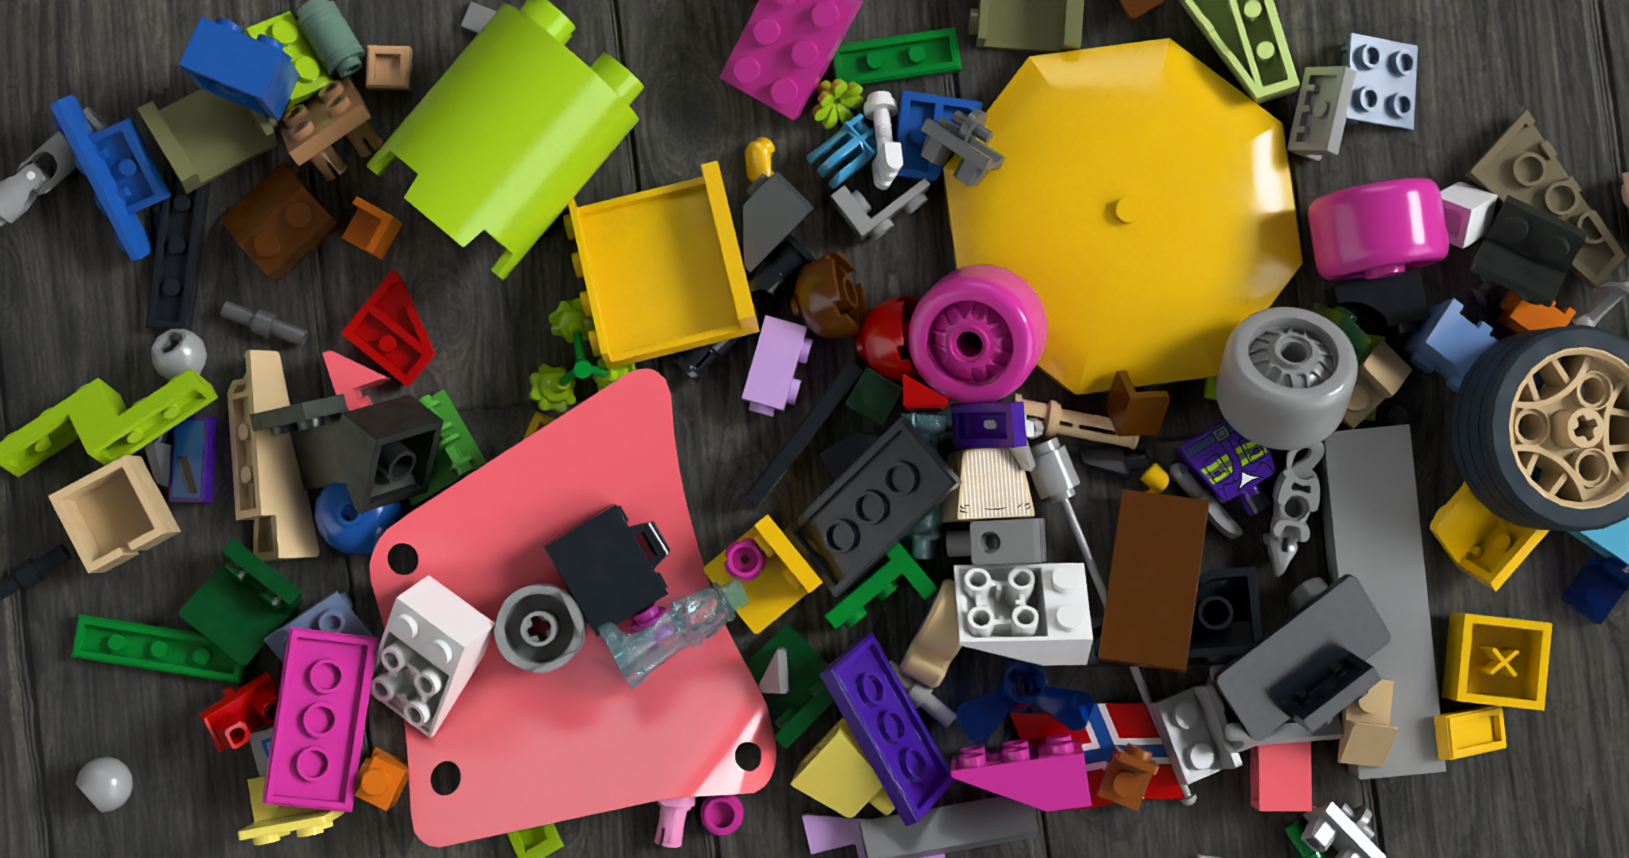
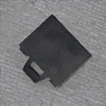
(608, 567)

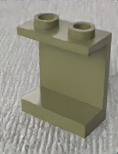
(1027, 25)
(207, 136)

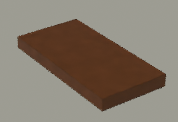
(1154, 581)

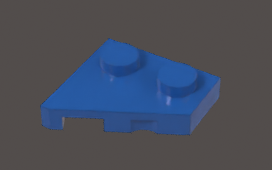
(911, 115)

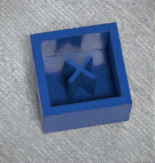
(240, 67)

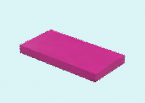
(319, 719)

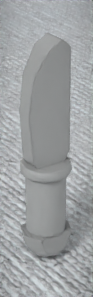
(1216, 514)

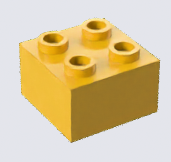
(1497, 661)

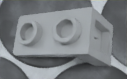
(855, 208)

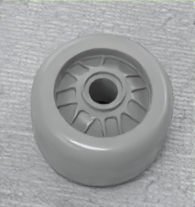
(1286, 378)

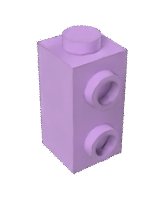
(774, 366)

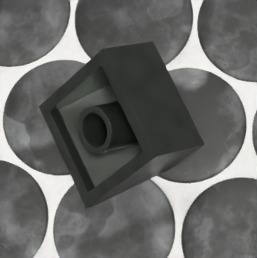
(387, 451)

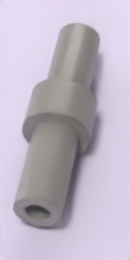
(922, 697)

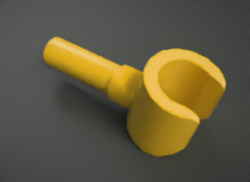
(1155, 479)

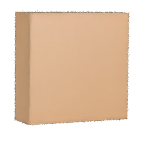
(389, 68)

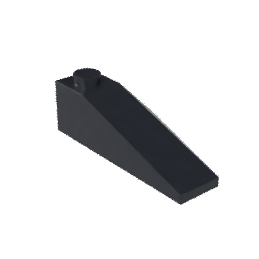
(1223, 623)

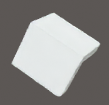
(1467, 213)

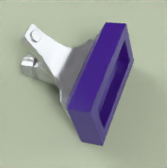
(996, 427)

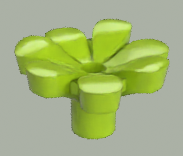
(835, 102)

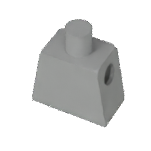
(1019, 541)

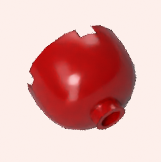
(885, 338)

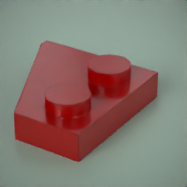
(392, 331)

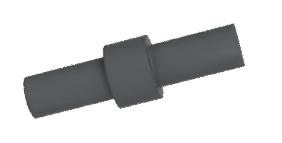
(264, 323)

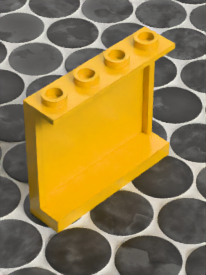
(661, 270)

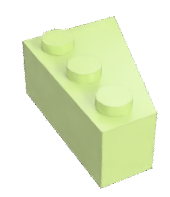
(1249, 43)

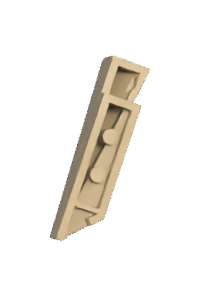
(266, 466)

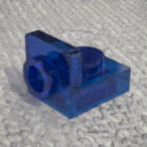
(1597, 588)

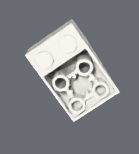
(1025, 611)
(428, 653)

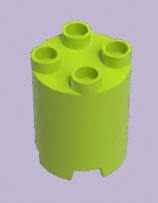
(512, 131)

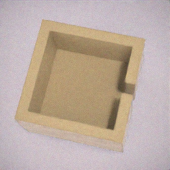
(114, 514)

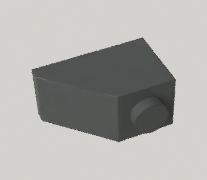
(770, 216)

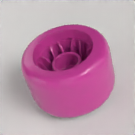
(1378, 229)
(998, 310)

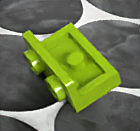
(312, 72)

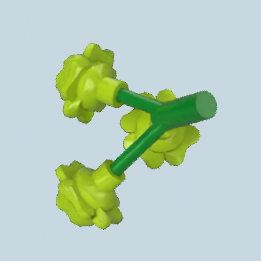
(555, 386)

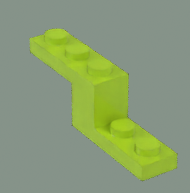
(104, 422)

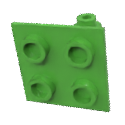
(456, 450)

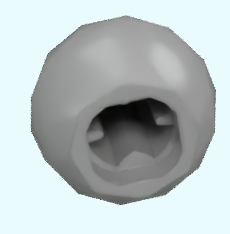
(178, 352)
(105, 783)

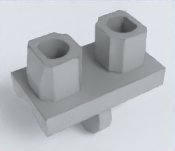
(1342, 829)

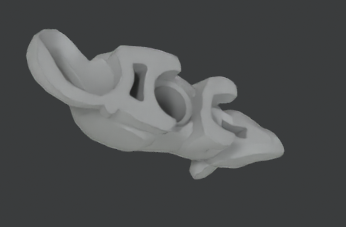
(1294, 497)

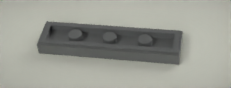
(949, 829)

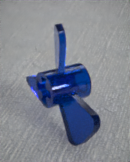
(984, 714)

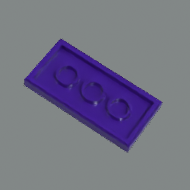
(888, 728)

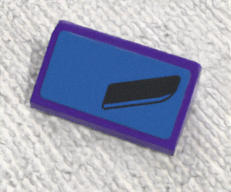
(193, 460)

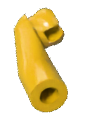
(758, 158)

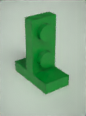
(881, 585)

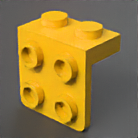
(1481, 541)

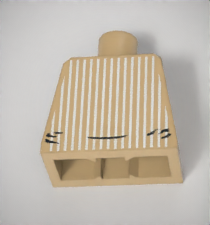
(990, 487)

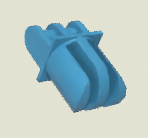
(854, 145)

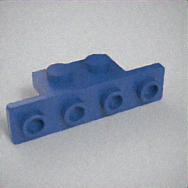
(118, 170)

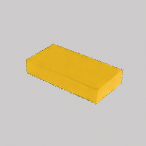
(1469, 732)

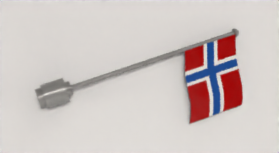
(1109, 722)

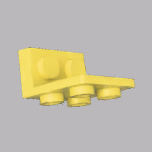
(278, 820)

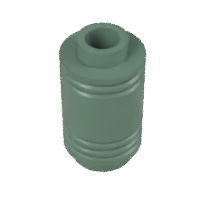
(330, 37)

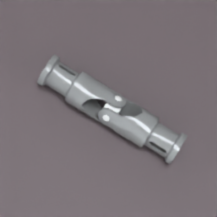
(31, 180)

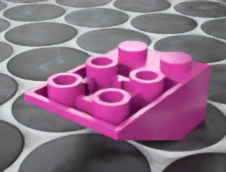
(1038, 775)

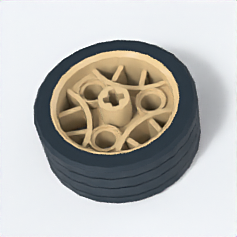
(1555, 428)

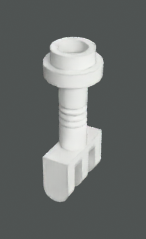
(889, 159)

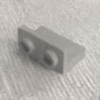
(1321, 111)
(1193, 731)

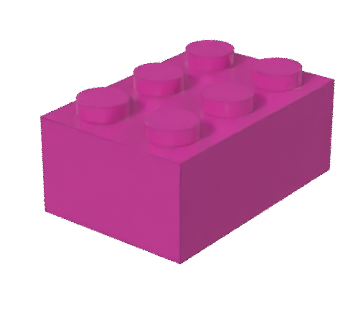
(788, 50)

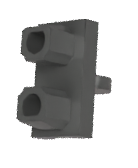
(947, 137)

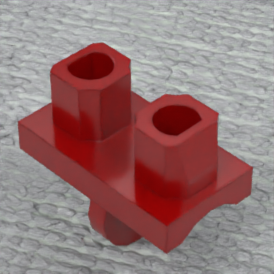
(241, 712)

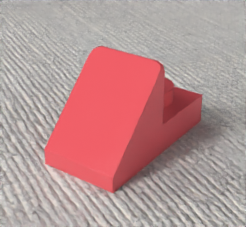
(352, 378)

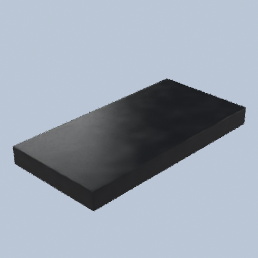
(872, 507)

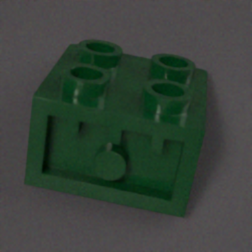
(241, 604)
(807, 692)

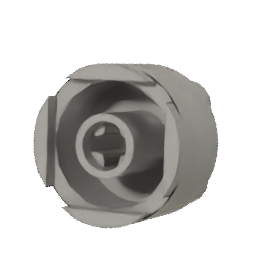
(518, 616)

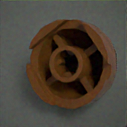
(829, 299)

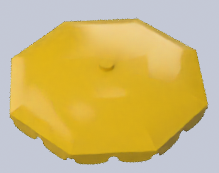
(1134, 207)

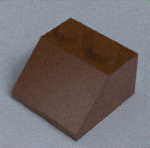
(280, 222)

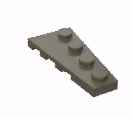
(1528, 170)

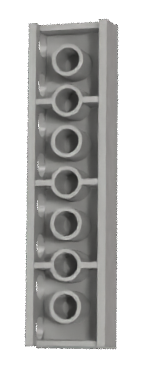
(1377, 538)

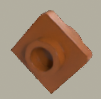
(1127, 775)

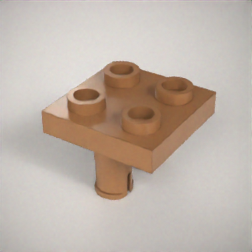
(314, 127)

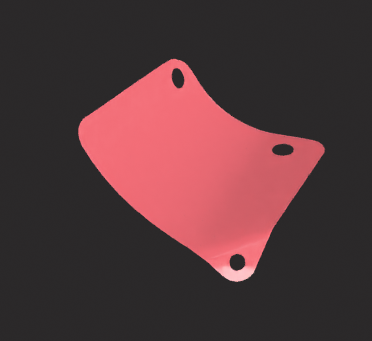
(578, 735)

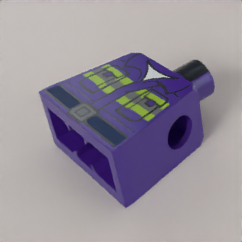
(1229, 466)

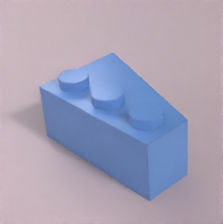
(1451, 344)

